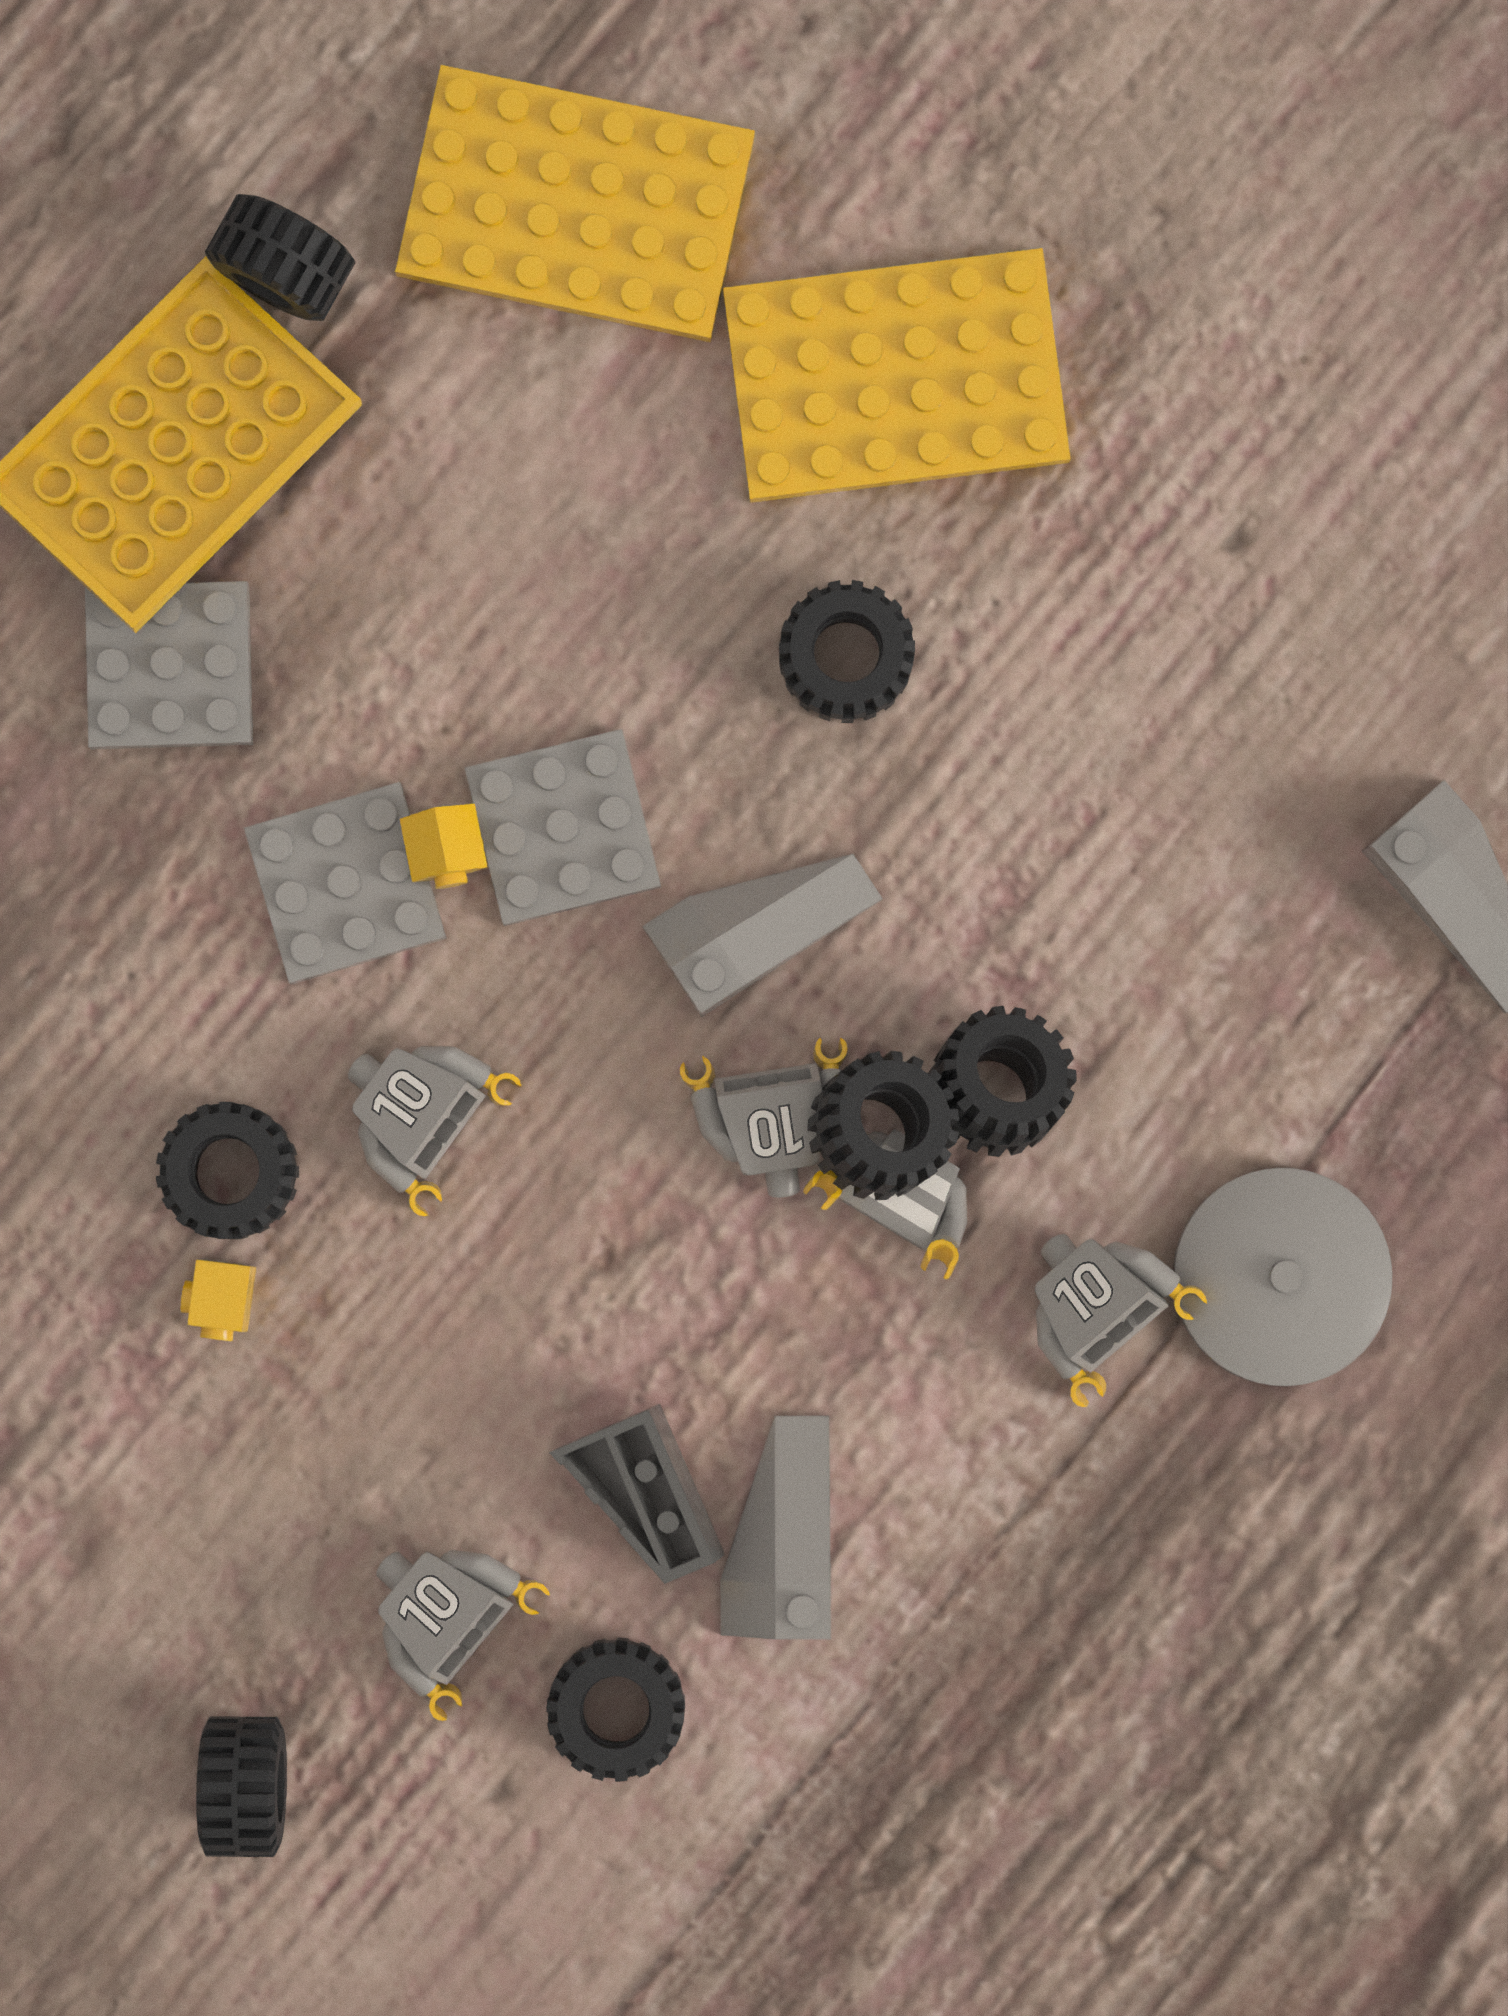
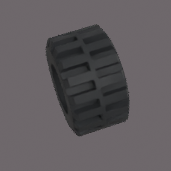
(280, 257)
(846, 605)
(1027, 1051)
(911, 1096)
(181, 1159)
(607, 1757)
(241, 1786)

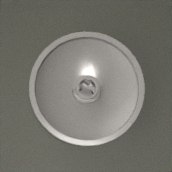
(1287, 1276)

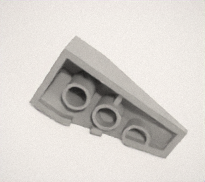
(1453, 883)
(748, 929)
(780, 1555)

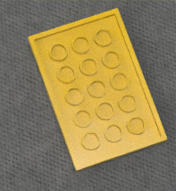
(575, 203)
(896, 375)
(171, 444)

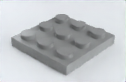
(177, 677)
(562, 827)
(342, 884)

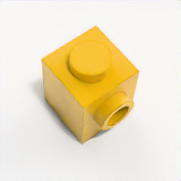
(443, 844)
(219, 1298)

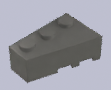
(646, 1491)

